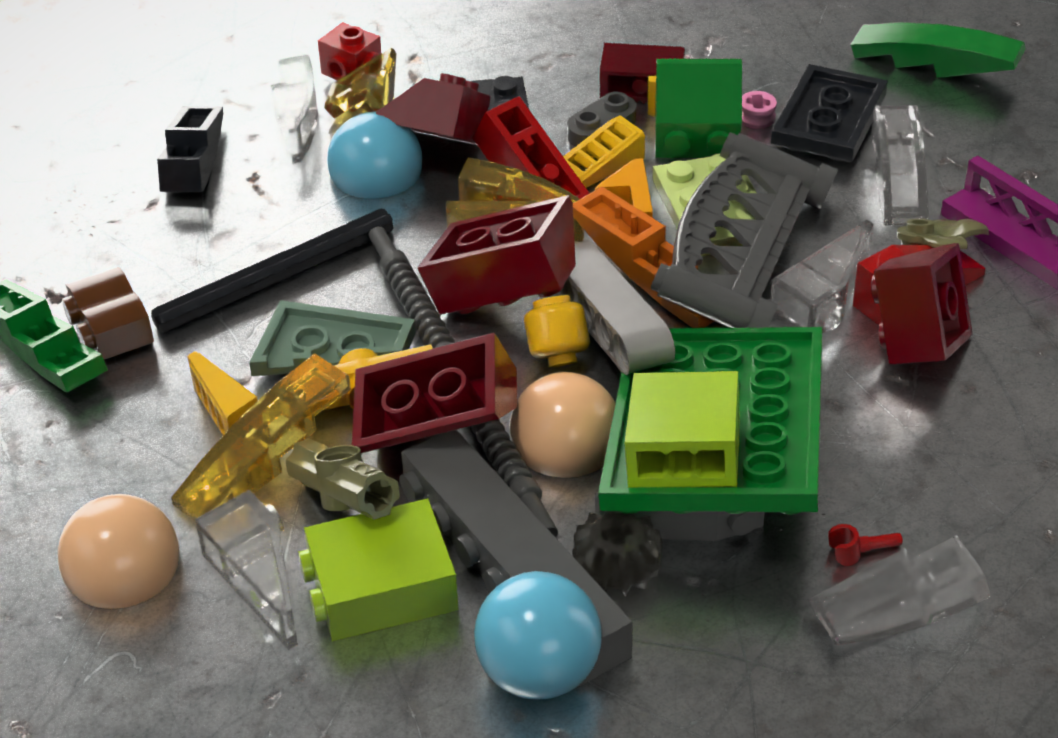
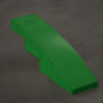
(947, 47)
(45, 340)

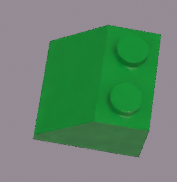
(696, 106)

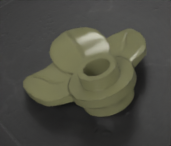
(940, 232)

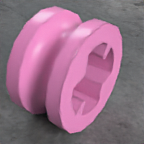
(758, 110)

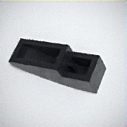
(190, 149)

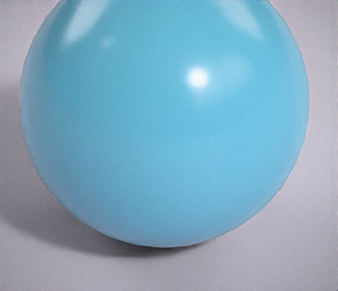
(373, 157)
(537, 635)

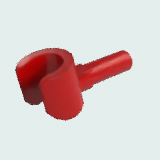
(849, 544)

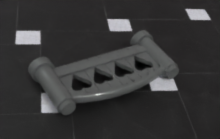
(736, 296)

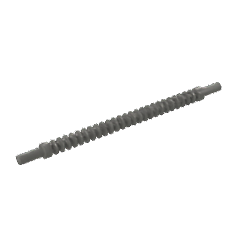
(432, 331)

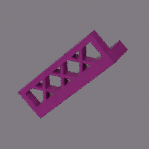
(1017, 237)

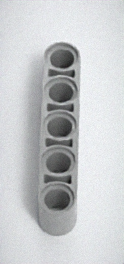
(617, 313)

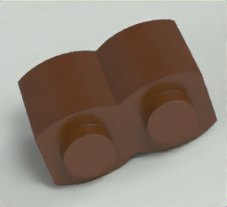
(107, 313)

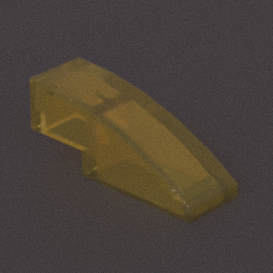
(497, 182)

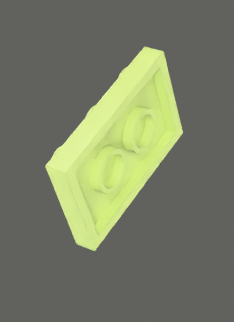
(679, 181)

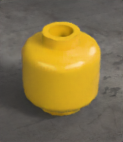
(556, 330)

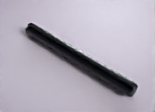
(268, 271)

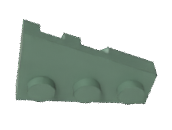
(306, 329)

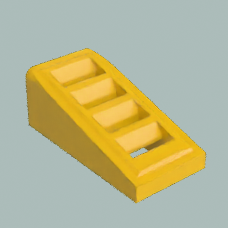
(612, 146)
(219, 393)

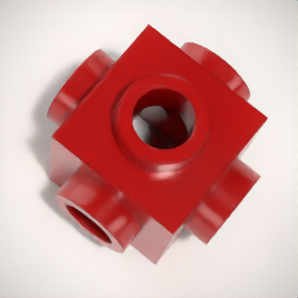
(346, 50)

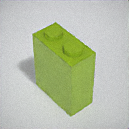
(683, 429)
(378, 570)

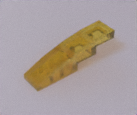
(253, 445)

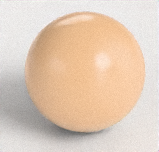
(563, 425)
(117, 552)

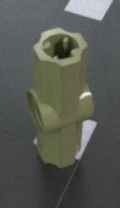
(343, 478)

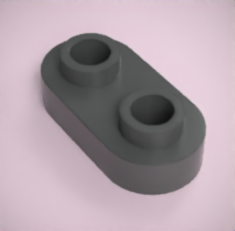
(598, 113)

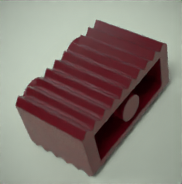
(627, 67)

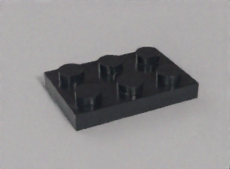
(829, 113)

